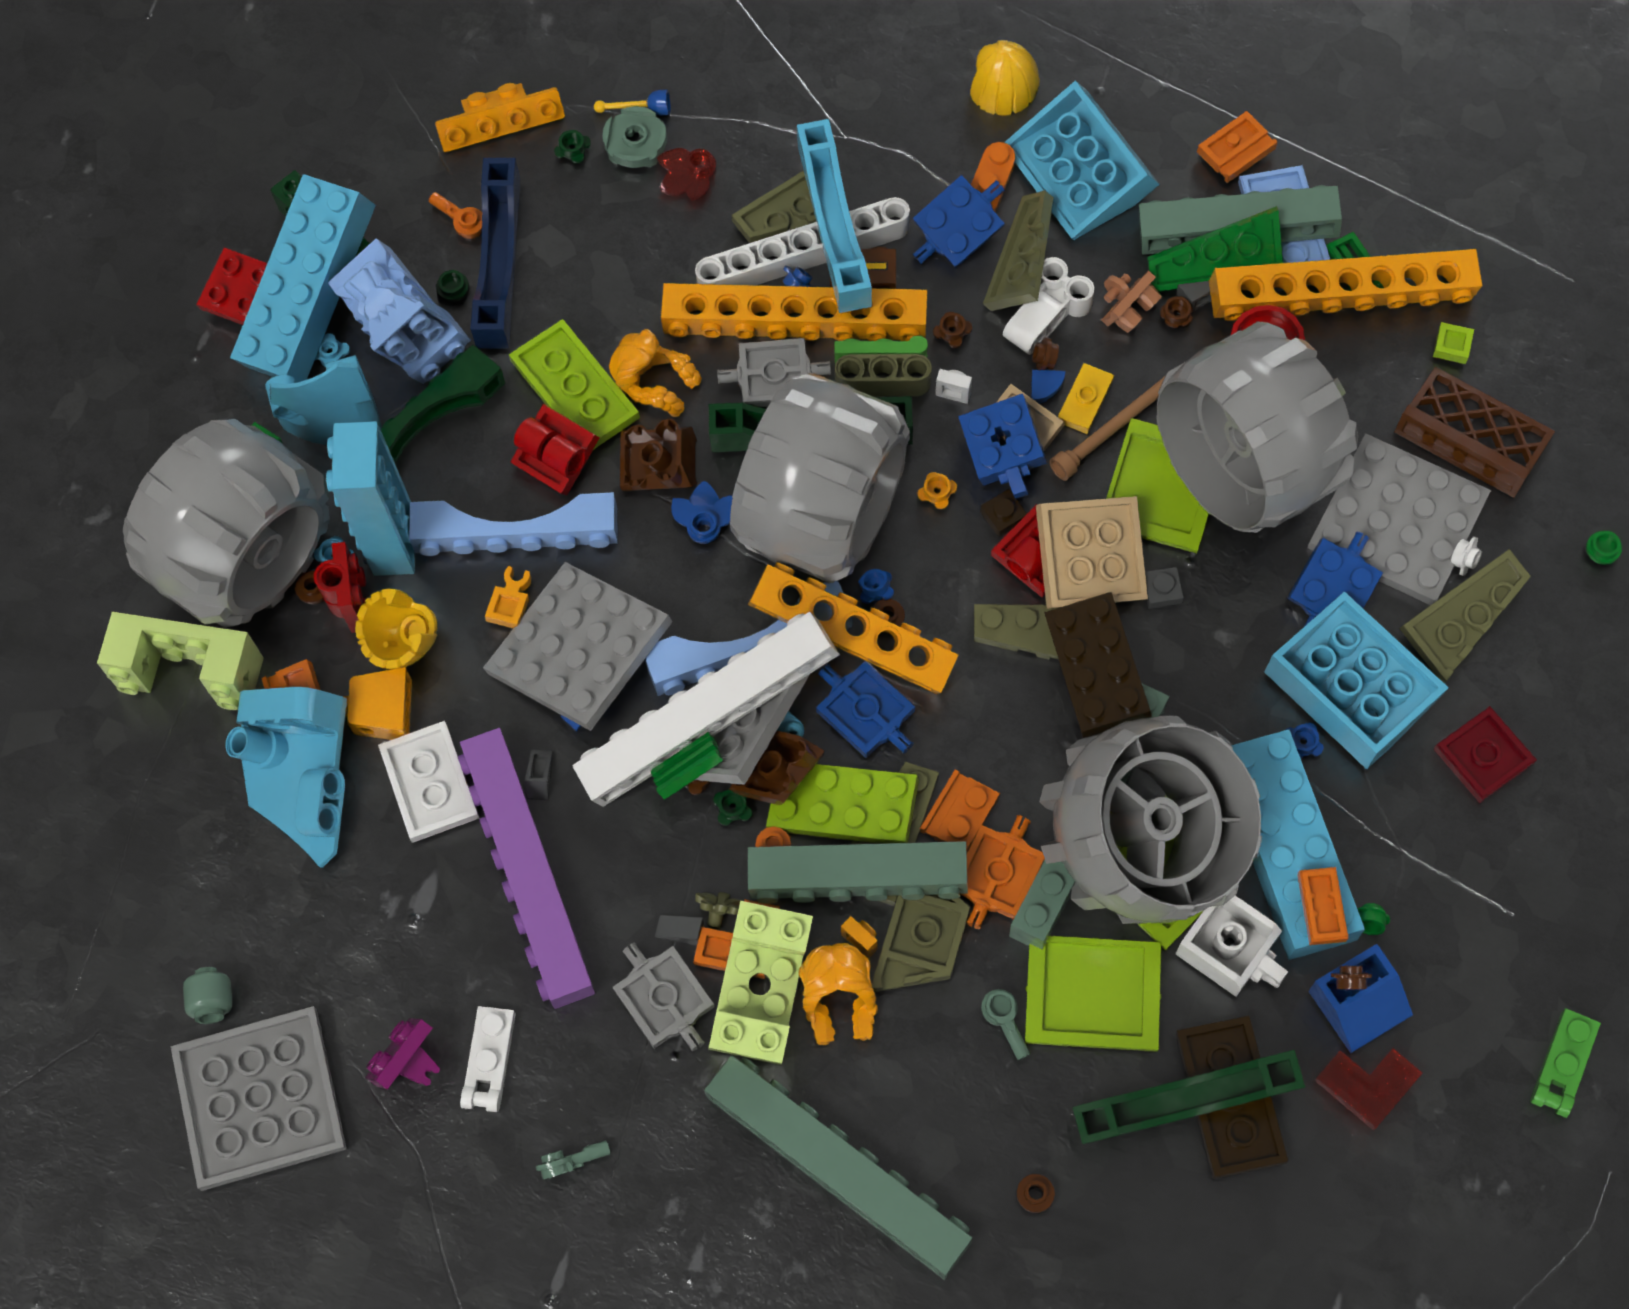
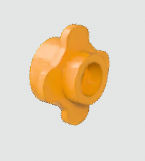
(940, 481)

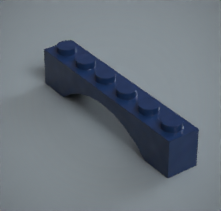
(498, 250)

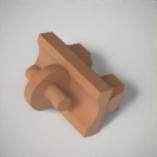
(1141, 291)

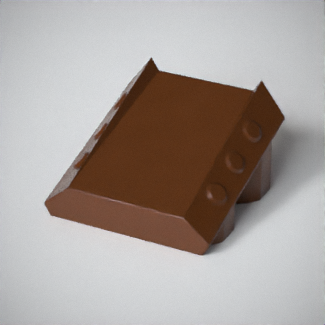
(657, 457)
(780, 769)

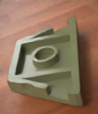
(921, 942)

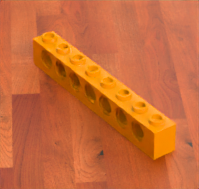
(1457, 266)
(779, 302)

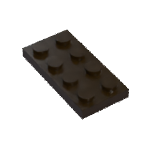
(1097, 664)
(1241, 1135)

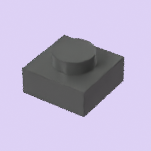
(1163, 588)

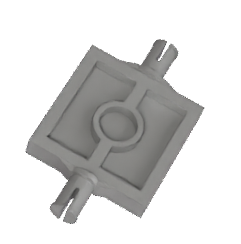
(768, 366)
(663, 997)

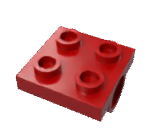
(232, 286)
(553, 448)
(1021, 552)
(341, 583)

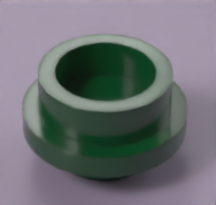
(452, 286)

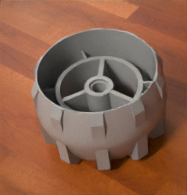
(1256, 428)
(819, 476)
(226, 522)
(1207, 811)

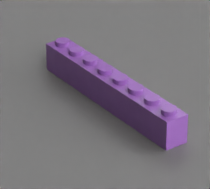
(526, 868)

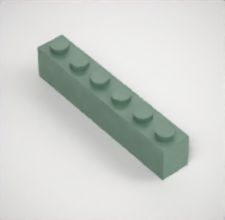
(1302, 215)
(857, 871)

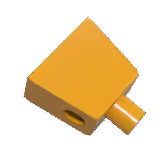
(380, 704)

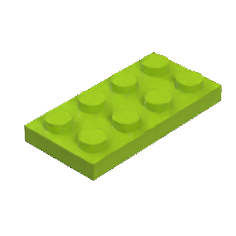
(574, 382)
(849, 805)

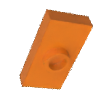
(1322, 906)

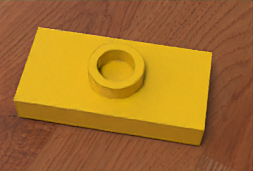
(1085, 398)

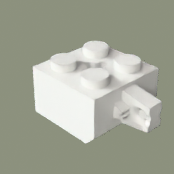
(1244, 959)

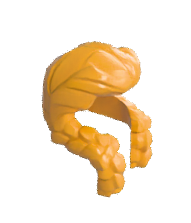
(638, 354)
(833, 969)

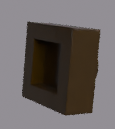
(1002, 512)

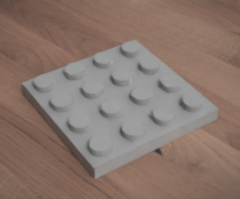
(1408, 512)
(578, 645)
(257, 1098)

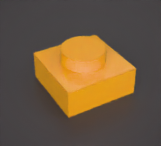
(860, 936)

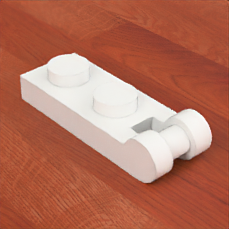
(488, 1058)

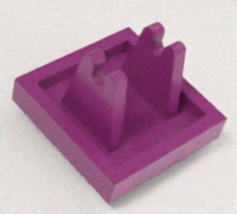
(403, 1056)

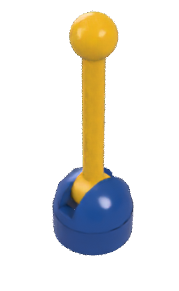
(657, 101)

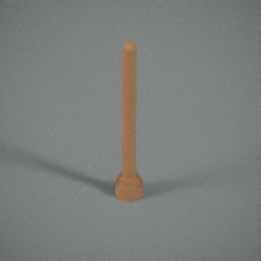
(1066, 463)

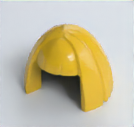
(1004, 78)
(395, 629)

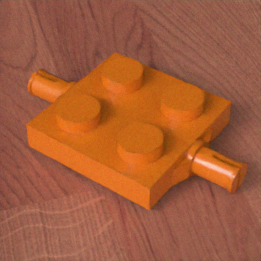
(1000, 871)

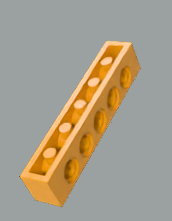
(939, 657)

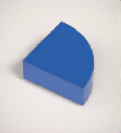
(1046, 384)

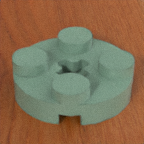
(637, 153)

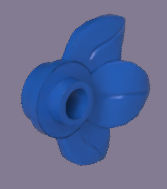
(702, 509)

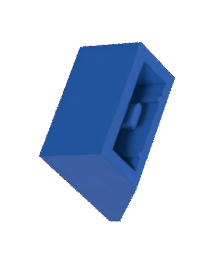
(1363, 1013)

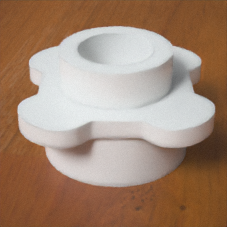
(1466, 555)

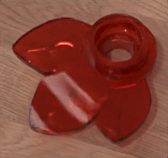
(684, 175)

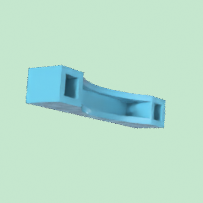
(832, 215)

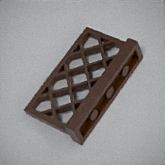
(1463, 448)

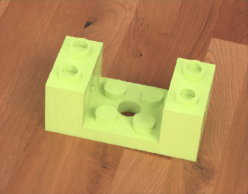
(137, 643)
(768, 944)

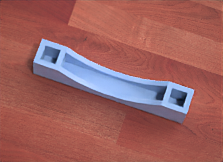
(583, 521)
(683, 662)

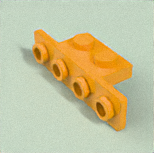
(498, 114)

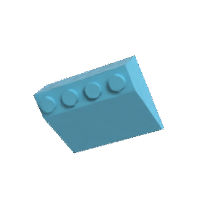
(1080, 162)
(1355, 679)

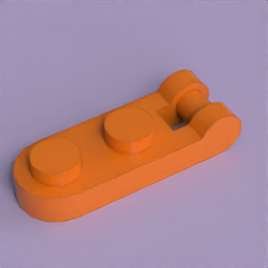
(996, 164)

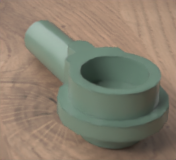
(1000, 1009)
(557, 1164)

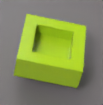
(1453, 343)

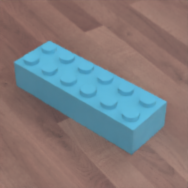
(294, 292)
(371, 497)
(1291, 839)

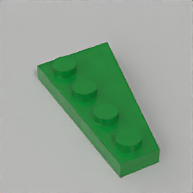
(1242, 243)

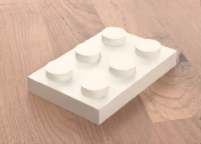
(428, 781)

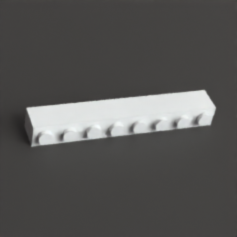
(707, 707)

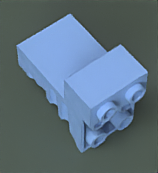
(398, 313)

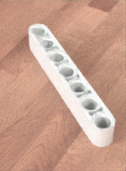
(786, 246)

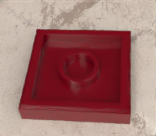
(1485, 754)

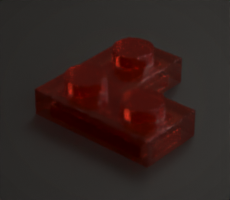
(1368, 1095)

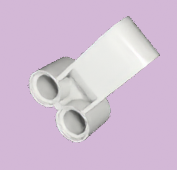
(1054, 303)

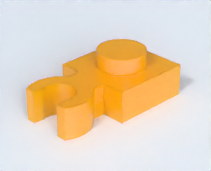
(509, 603)

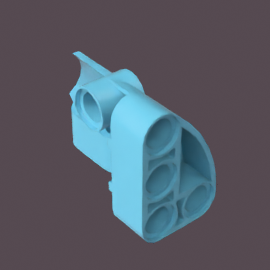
(315, 404)
(293, 761)

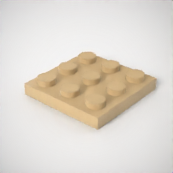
(1091, 550)

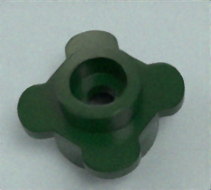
(572, 138)
(727, 815)

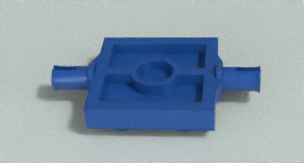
(958, 221)
(1331, 573)
(865, 709)

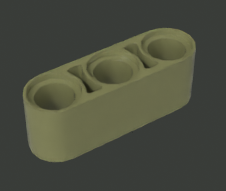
(896, 365)

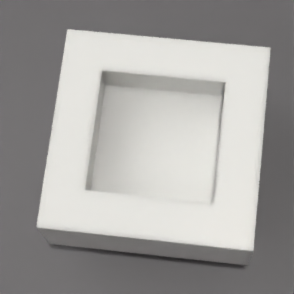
(953, 385)

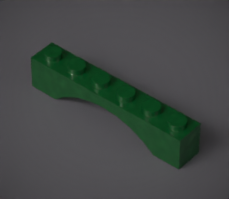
(464, 384)
(734, 423)
(1189, 1097)

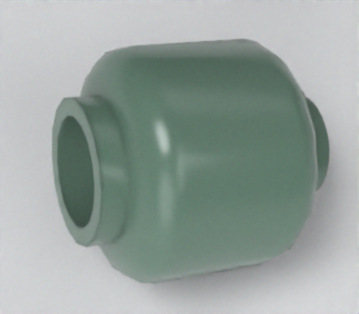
(207, 995)

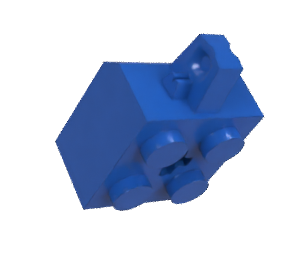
(1007, 462)

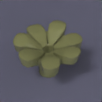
(717, 906)

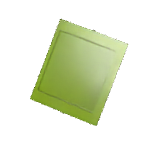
(1165, 504)
(1094, 993)

